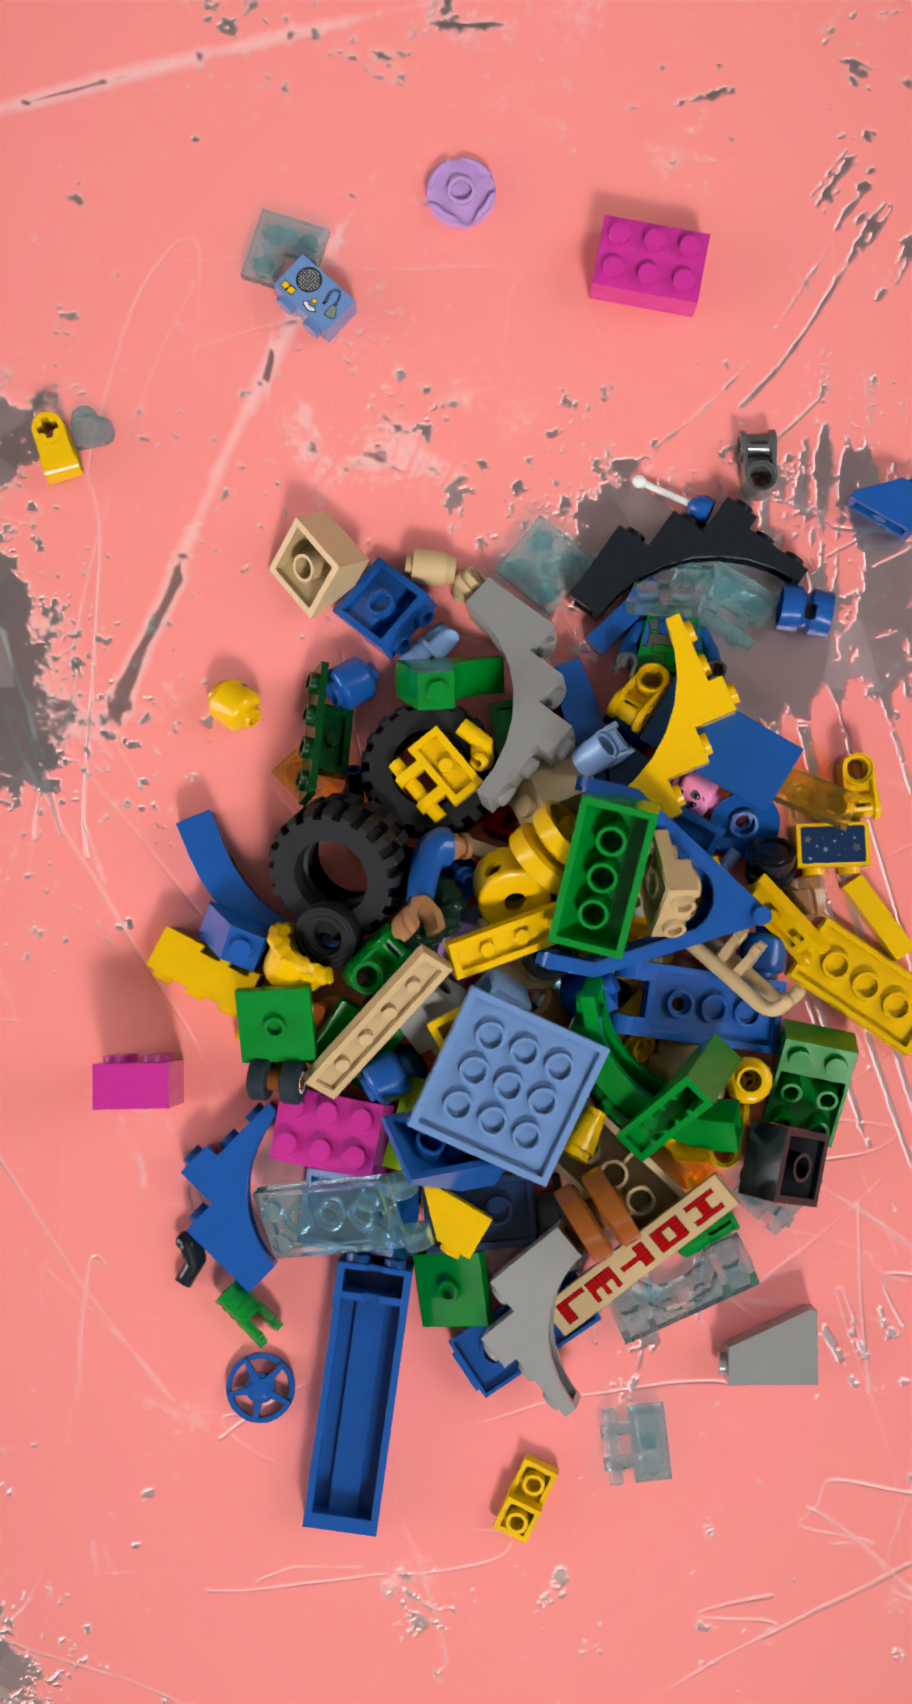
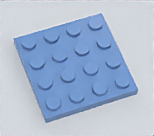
(508, 1086)

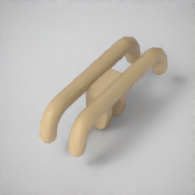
(732, 968)

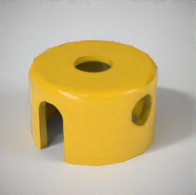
(509, 879)

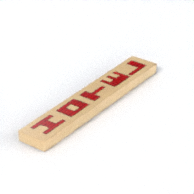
(658, 1242)

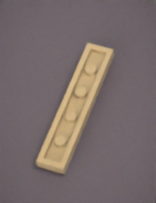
(377, 1021)

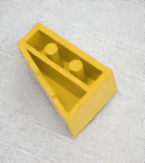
(200, 970)

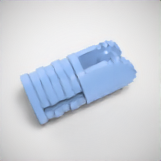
(433, 644)

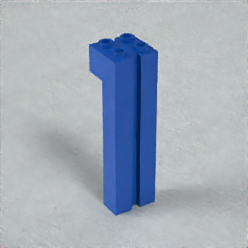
(358, 1393)

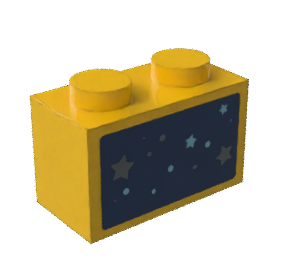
(828, 847)

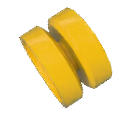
(545, 844)

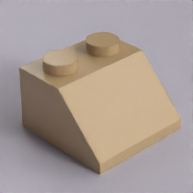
(317, 562)
(547, 784)

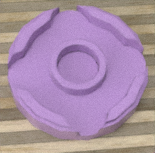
(461, 193)

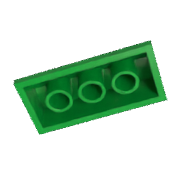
(603, 873)

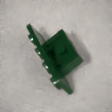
(326, 739)

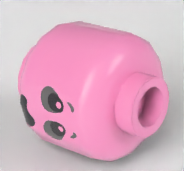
(698, 792)

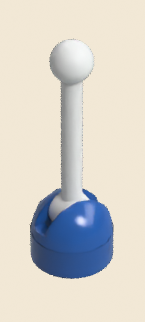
(698, 507)

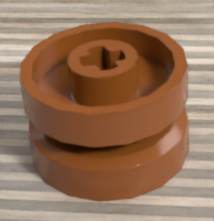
(600, 1212)

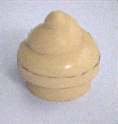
(466, 583)

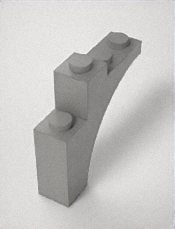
(526, 1330)

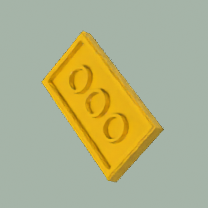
(860, 985)

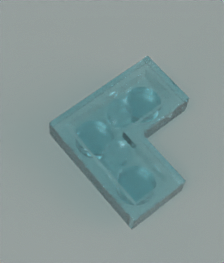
(278, 238)
(683, 595)

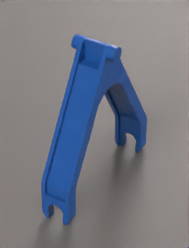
(722, 909)

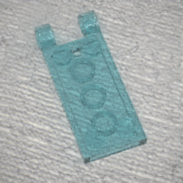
(340, 1216)

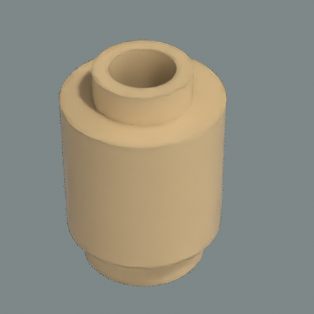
(431, 567)

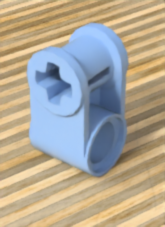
(601, 751)

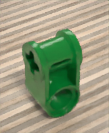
(378, 958)

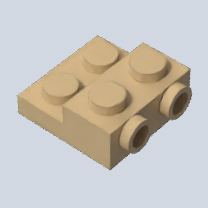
(668, 888)

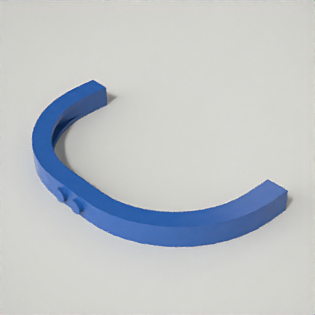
(229, 888)

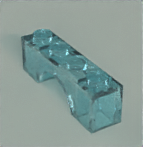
(718, 1275)

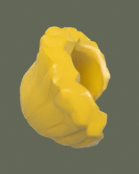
(285, 962)

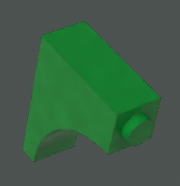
(442, 681)
(682, 1099)

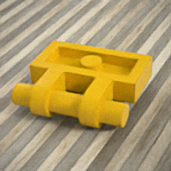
(444, 766)

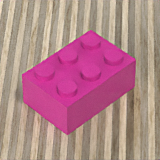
(649, 266)
(137, 1084)
(332, 1134)

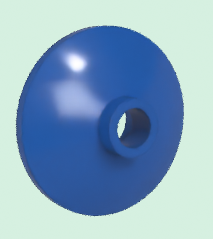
(740, 834)

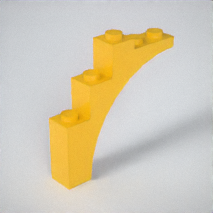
(695, 706)

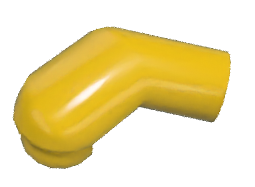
(481, 746)
(686, 1152)

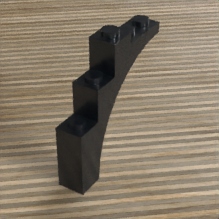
(680, 541)

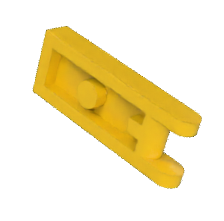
(788, 921)

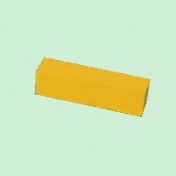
(877, 917)

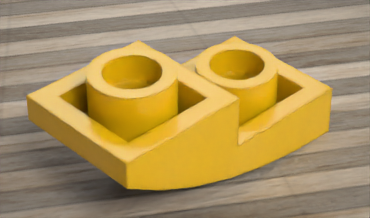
(526, 1497)

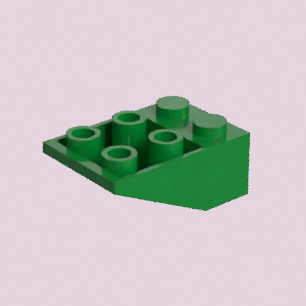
(810, 1077)

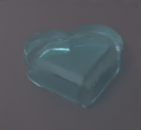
(90, 429)

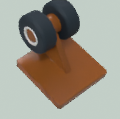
(282, 1076)

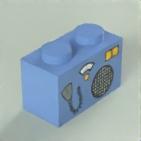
(315, 299)

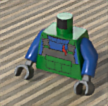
(650, 643)

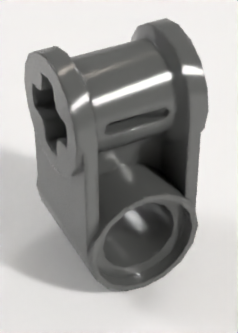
(757, 457)

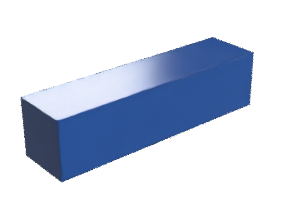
(612, 628)

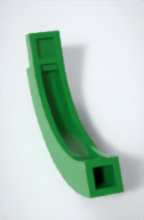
(633, 1086)

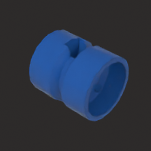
(792, 608)

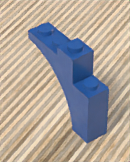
(224, 1178)

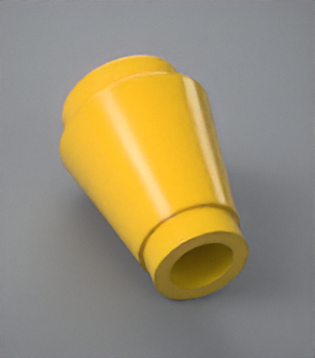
(585, 1135)

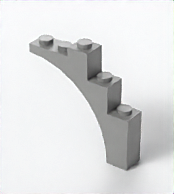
(537, 687)

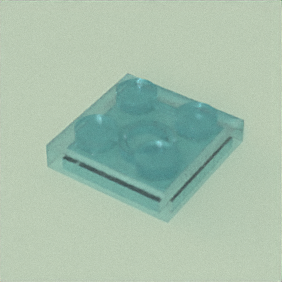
(544, 565)

